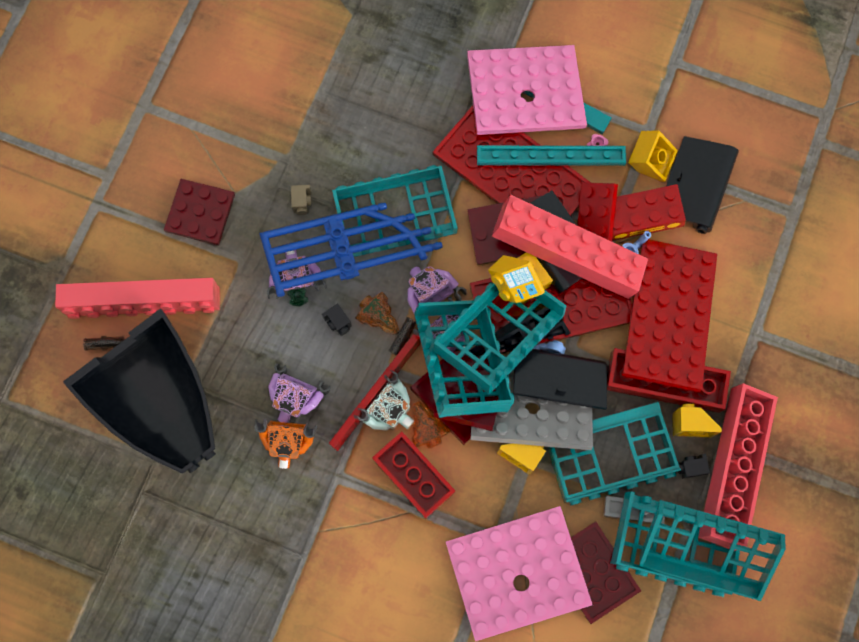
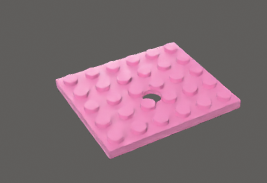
(502, 76)
(527, 546)

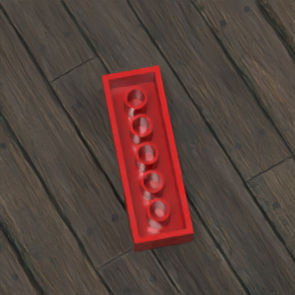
(711, 398)

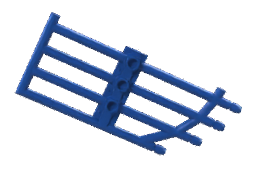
(340, 246)

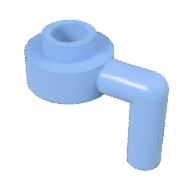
(638, 243)
(554, 346)

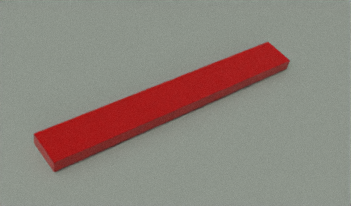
(396, 365)

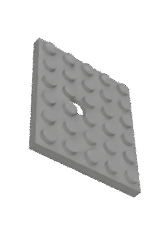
(552, 426)

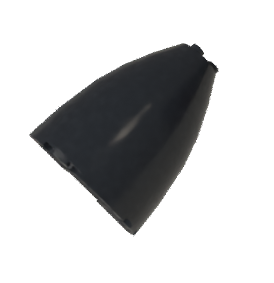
(150, 396)

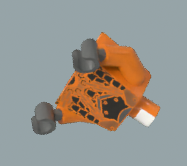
(285, 439)

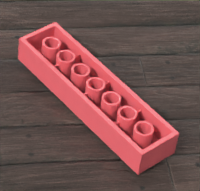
(570, 247)
(138, 297)
(739, 461)

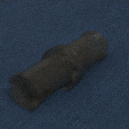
(402, 336)
(102, 343)

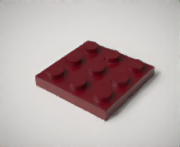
(199, 212)

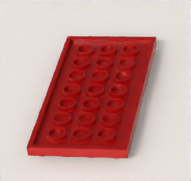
(498, 182)
(587, 308)
(671, 316)

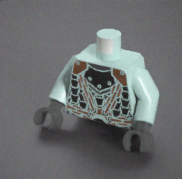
(389, 407)

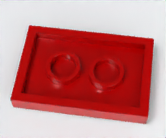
(598, 208)

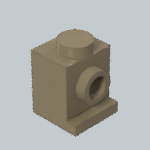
(301, 199)

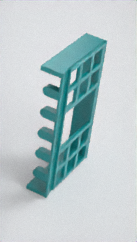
(399, 180)
(487, 331)
(516, 356)
(612, 421)
(646, 504)
(706, 575)

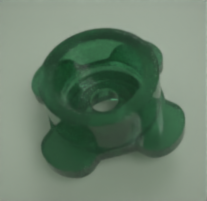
(297, 301)

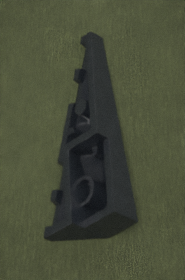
(511, 335)

